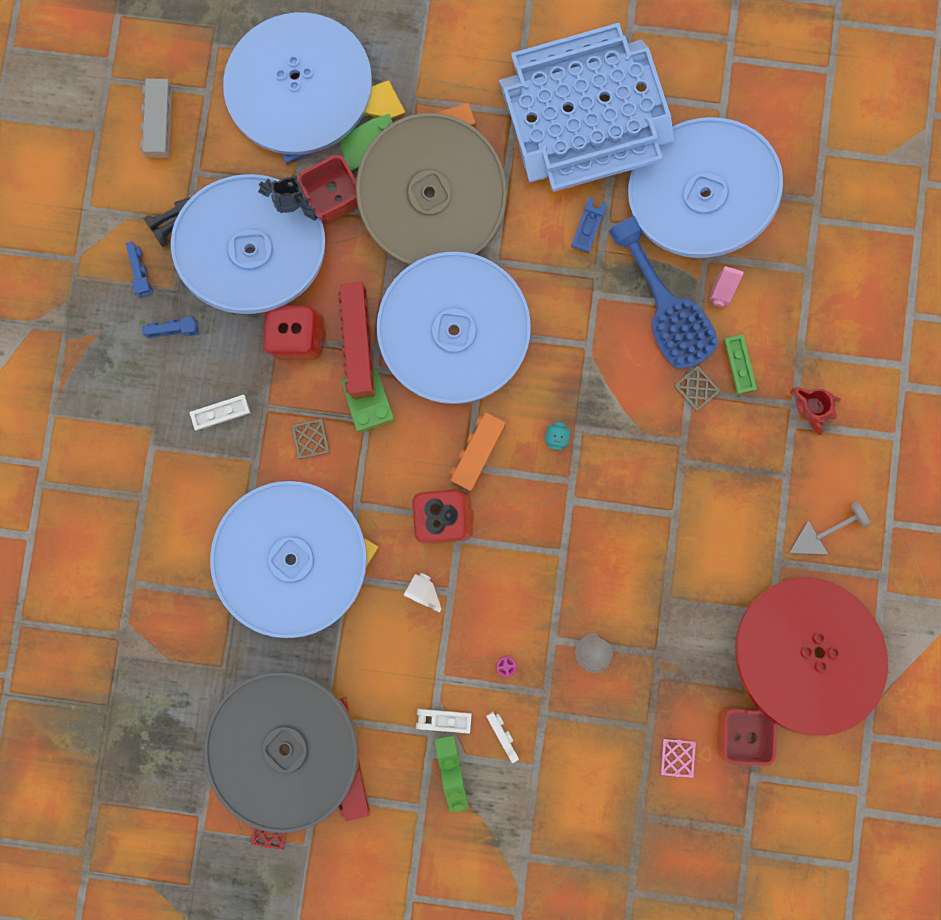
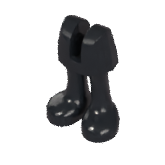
(162, 232)

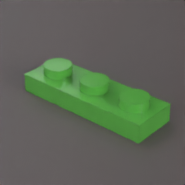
(740, 364)

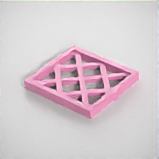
(691, 759)

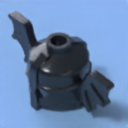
(286, 196)

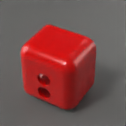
(291, 346)

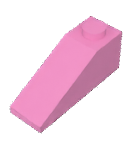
(725, 286)

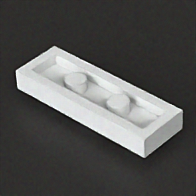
(220, 412)

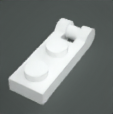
(444, 721)

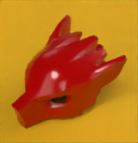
(815, 406)

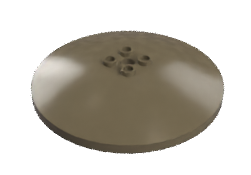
(435, 154)

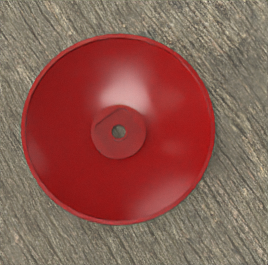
(780, 665)

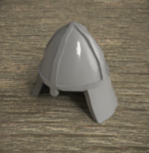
(593, 653)

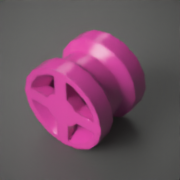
(504, 668)

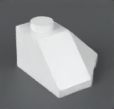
(423, 592)

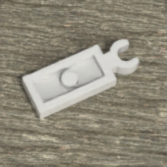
(504, 737)

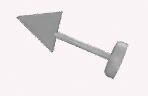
(809, 541)

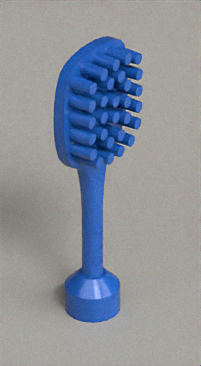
(679, 324)

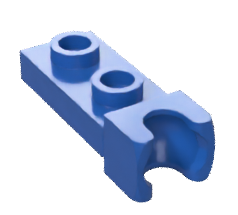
(588, 226)
(141, 284)
(187, 326)

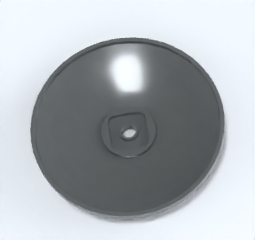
(252, 772)

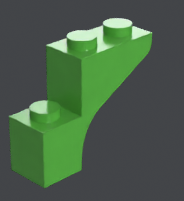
(451, 774)

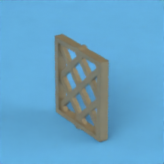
(706, 399)
(313, 453)

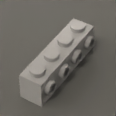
(157, 118)

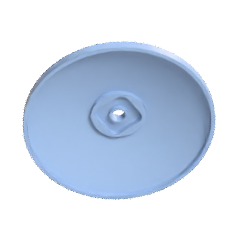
(302, 112)
(712, 157)
(222, 224)
(446, 293)
(252, 554)

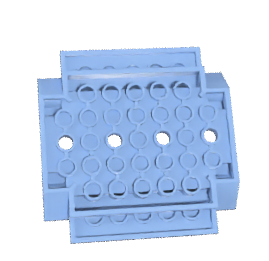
(597, 135)

